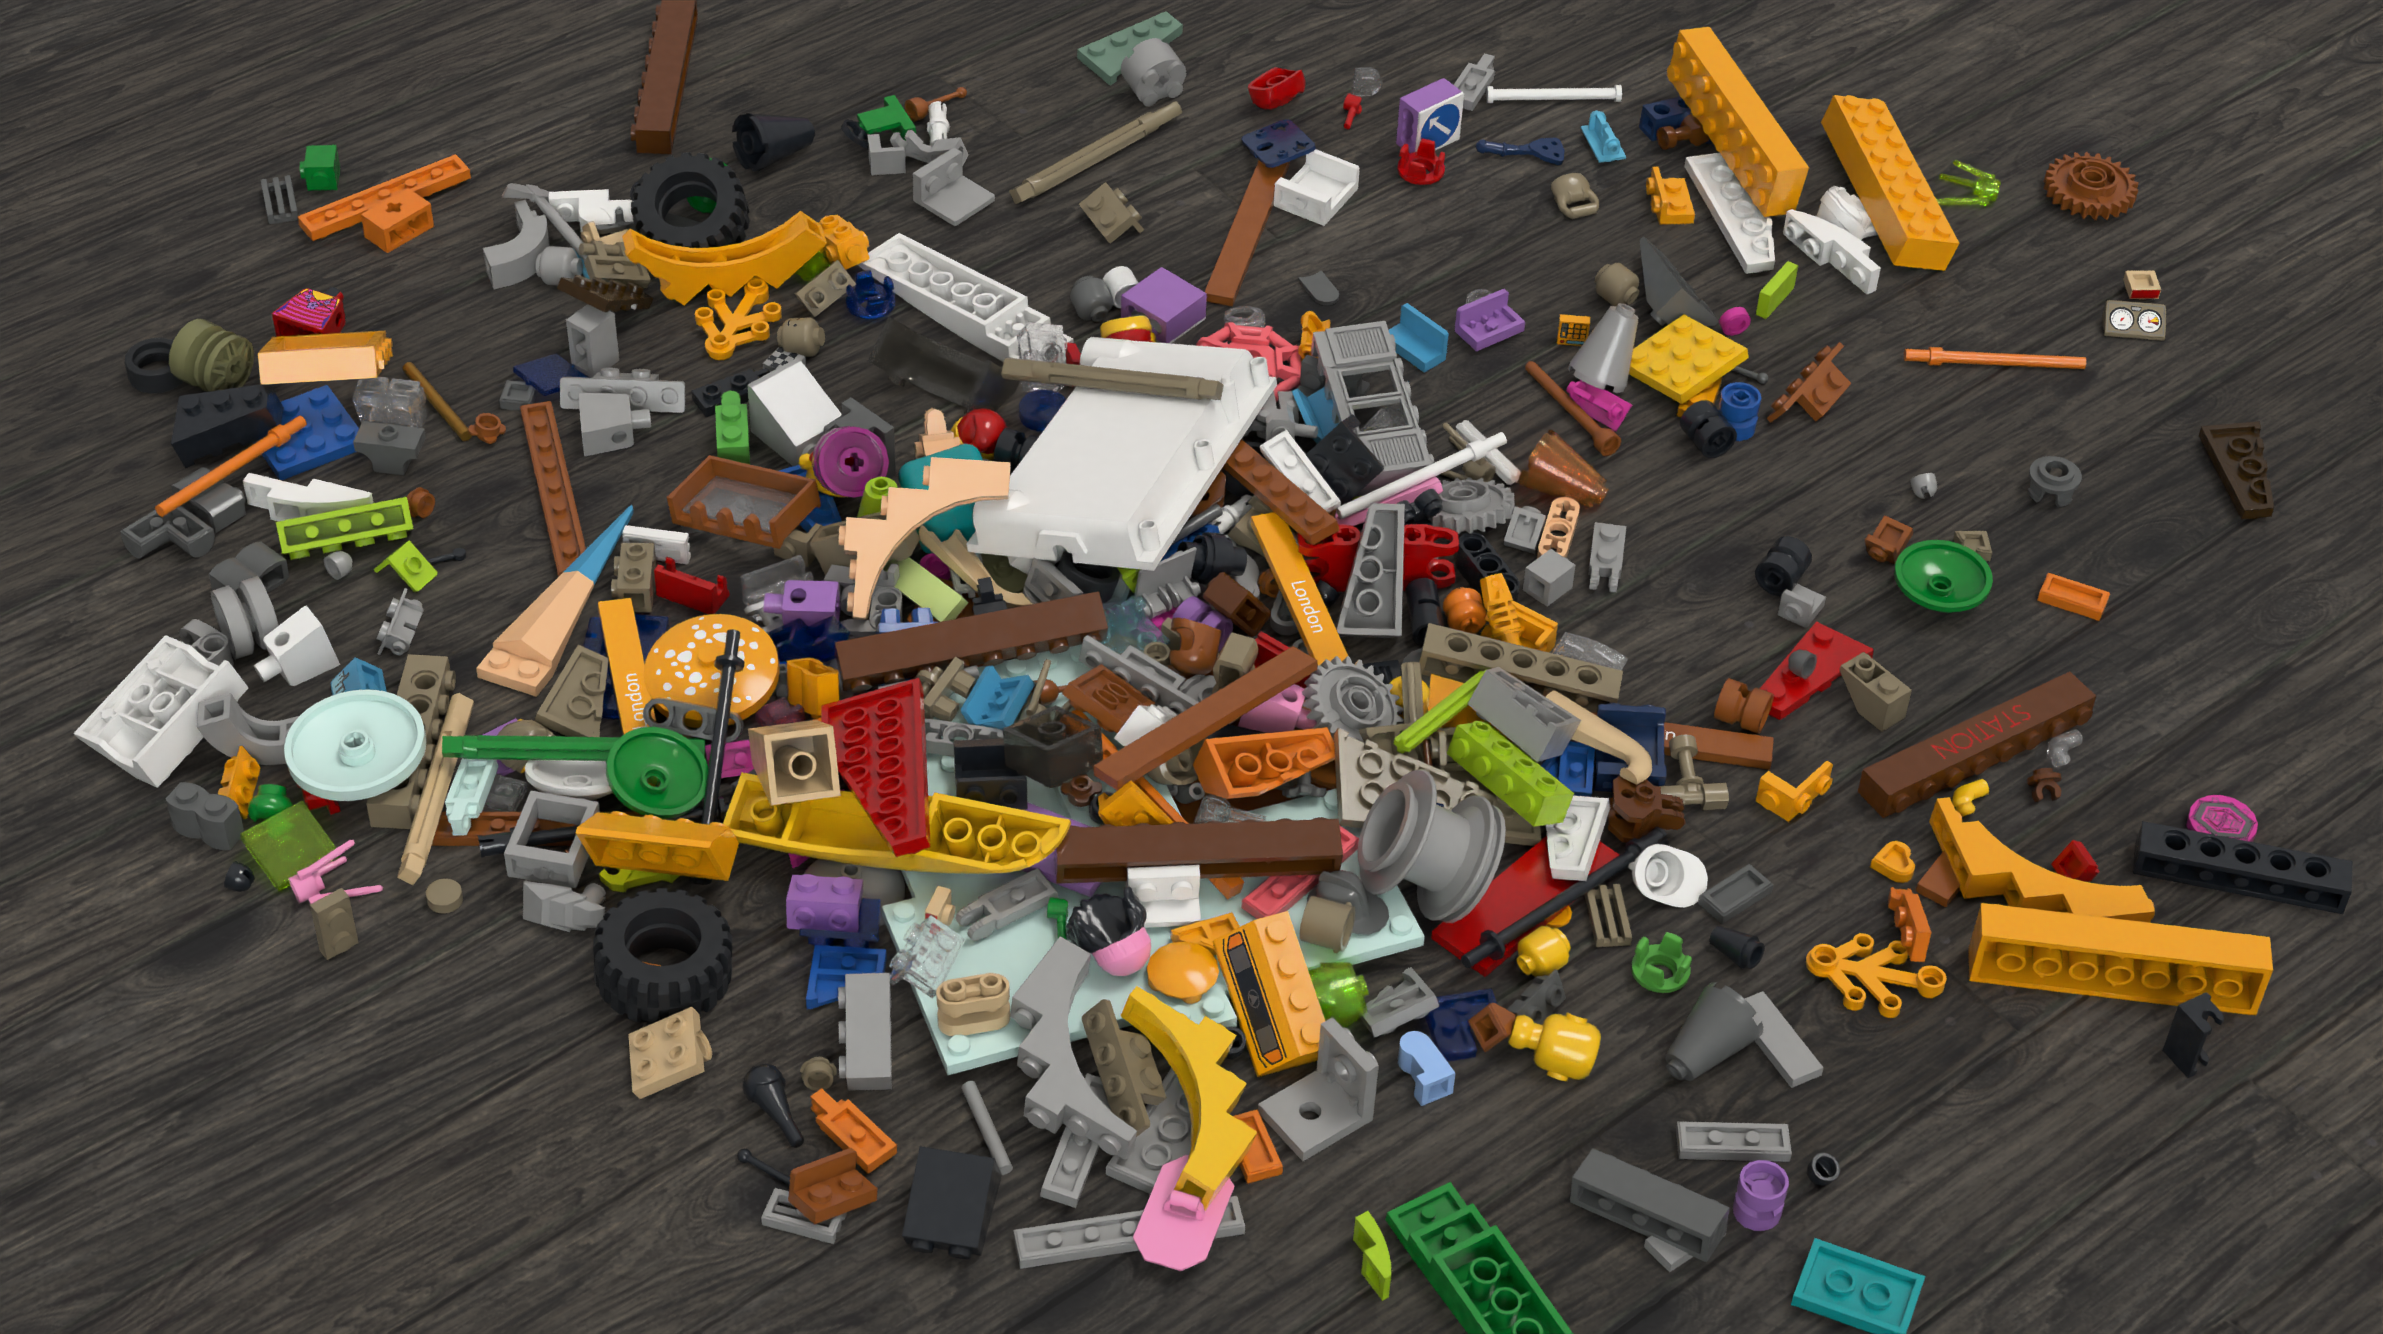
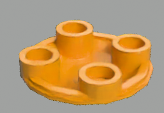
(1182, 971)

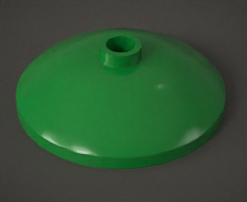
(1943, 576)
(660, 759)

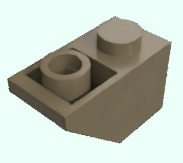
(1875, 691)

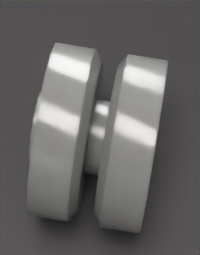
(245, 616)

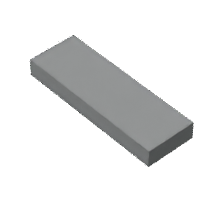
(1783, 1044)
(1733, 1141)

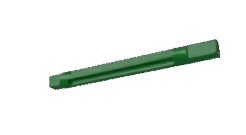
(533, 747)

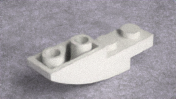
(1829, 243)
(295, 501)

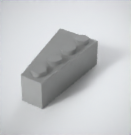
(1376, 579)

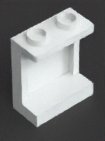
(1318, 187)

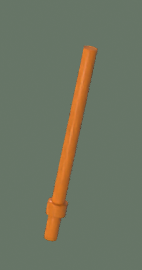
(1937, 356)
(276, 437)

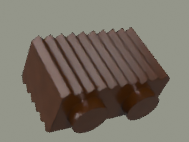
(1237, 604)

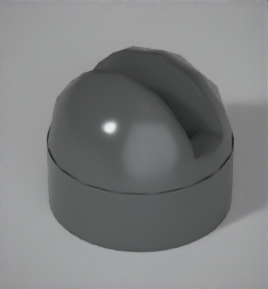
(1802, 663)

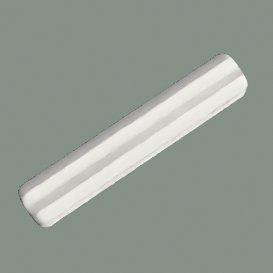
(1504, 468)

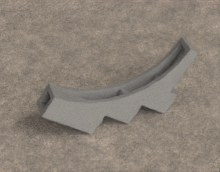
(1047, 1054)

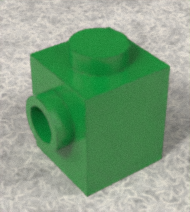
(321, 167)

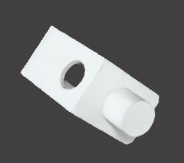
(297, 650)

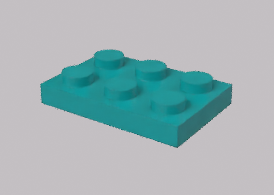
(1857, 1289)

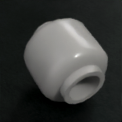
(558, 263)

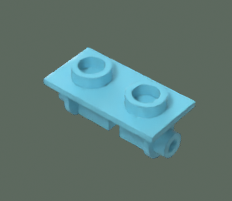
(1602, 139)

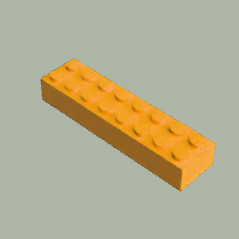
(1737, 121)
(1889, 183)
(2118, 958)

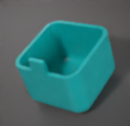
(958, 518)

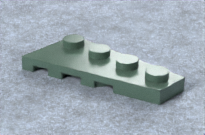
(1107, 54)

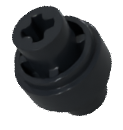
(1215, 555)

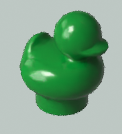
(268, 802)

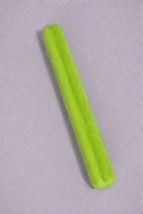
(1437, 716)

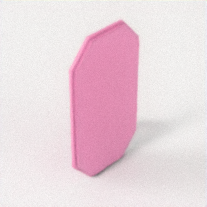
(1175, 1225)

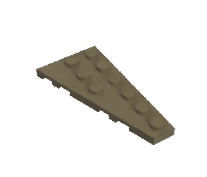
(1367, 771)

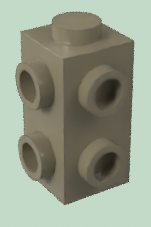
(635, 575)

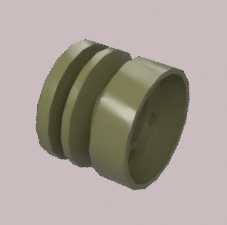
(210, 356)

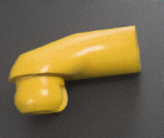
(1965, 794)

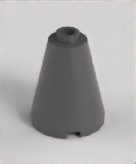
(1712, 1033)

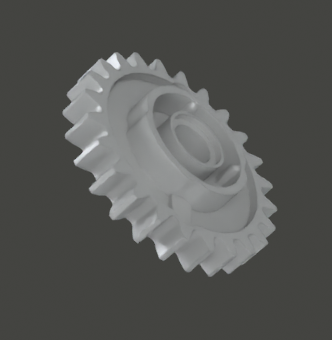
(1473, 505)
(1349, 698)

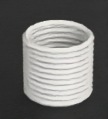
(1119, 278)

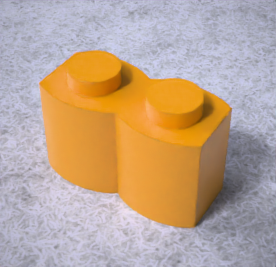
(811, 684)

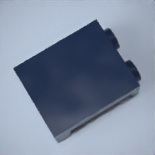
(1643, 725)

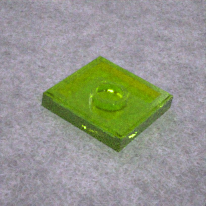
(287, 843)

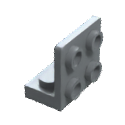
(946, 191)

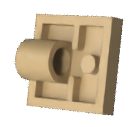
(667, 1052)

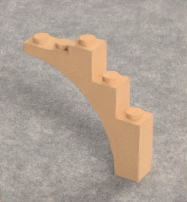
(874, 540)

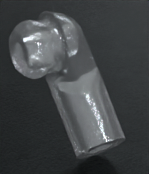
(2060, 744)

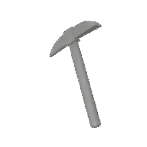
(541, 198)

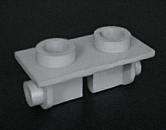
(394, 634)

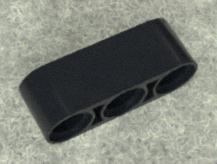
(1479, 559)

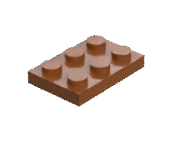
(1105, 697)

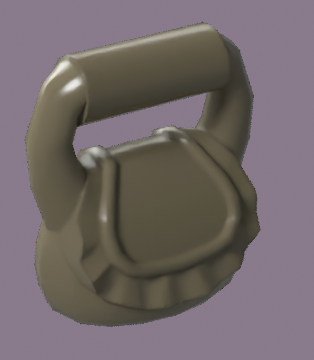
(1571, 189)

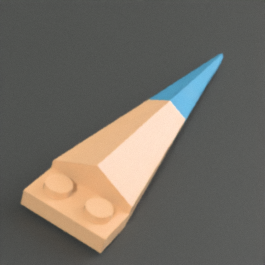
(534, 643)

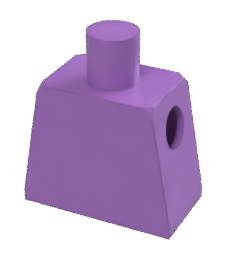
(805, 600)

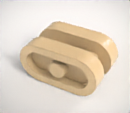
(973, 1004)

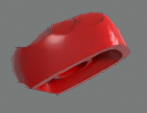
(1276, 87)

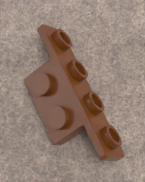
(1817, 389)

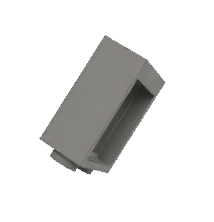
(561, 867)

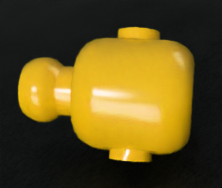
(1561, 1045)

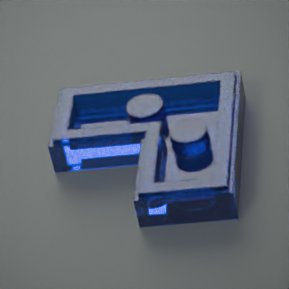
(1450, 1025)

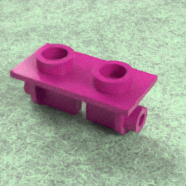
(1599, 404)

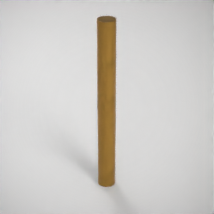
(438, 402)

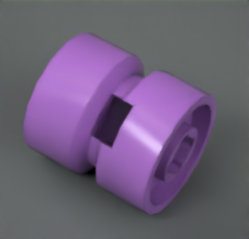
(1201, 612)
(1760, 1195)

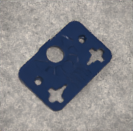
(1283, 143)

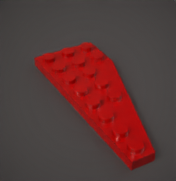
(885, 760)

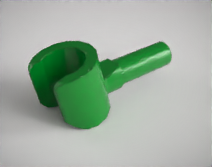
(1058, 910)

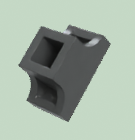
(389, 445)

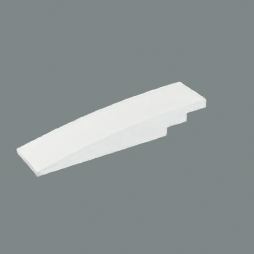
(955, 295)

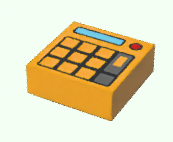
(1573, 330)

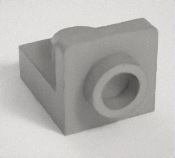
(1525, 529)
(1801, 605)

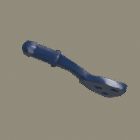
(1546, 149)

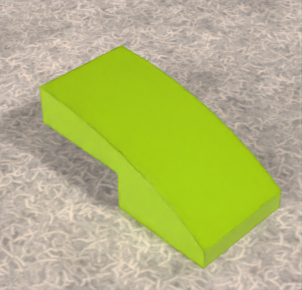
(1376, 1257)

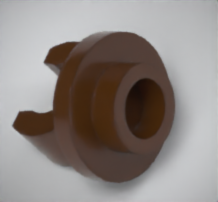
(2046, 779)

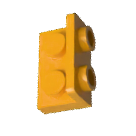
(1669, 199)
(1130, 807)

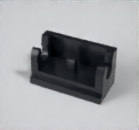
(2189, 1033)

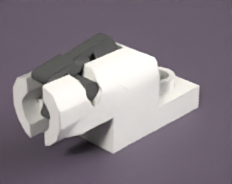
(595, 206)

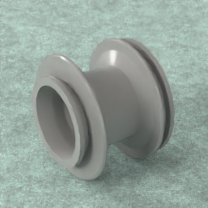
(1438, 849)

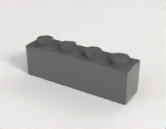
(1649, 1204)

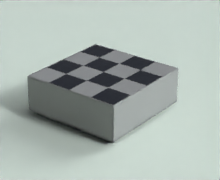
(780, 358)

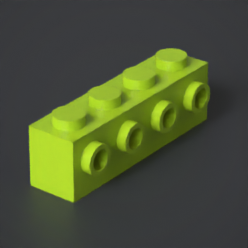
(343, 526)
(1510, 773)

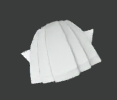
(1846, 212)

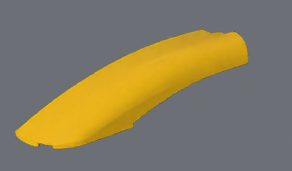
(963, 832)

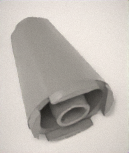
(1608, 350)

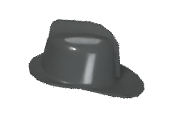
(1345, 887)

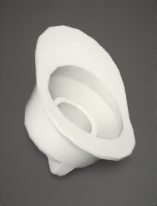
(1669, 875)

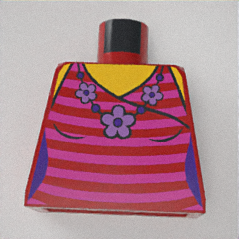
(310, 313)

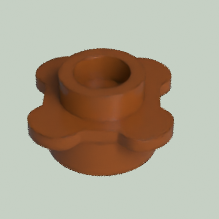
(487, 428)

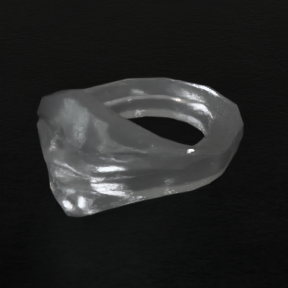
(1257, 318)

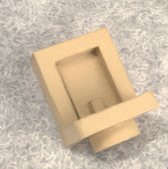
(591, 234)

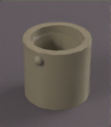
(1327, 923)

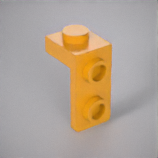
(1789, 801)

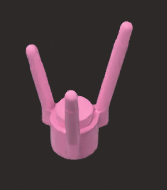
(308, 881)

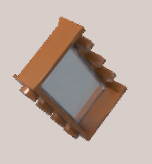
(743, 501)

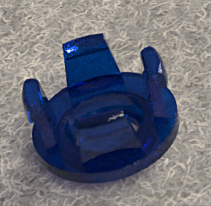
(879, 297)

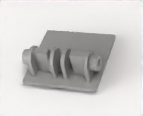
(1167, 583)

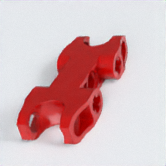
(1339, 550)

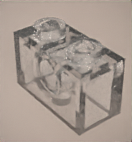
(1038, 341)

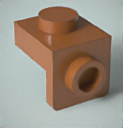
(1888, 540)

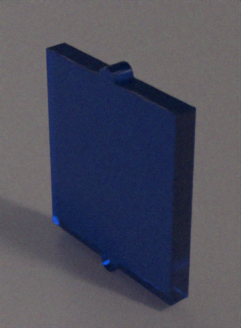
(546, 372)

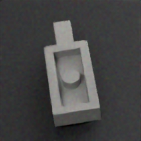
(1475, 80)

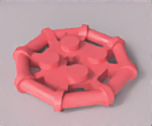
(1257, 342)

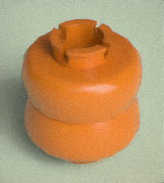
(1464, 610)

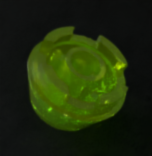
(1340, 992)

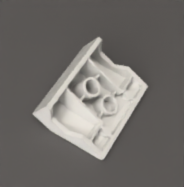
(154, 711)

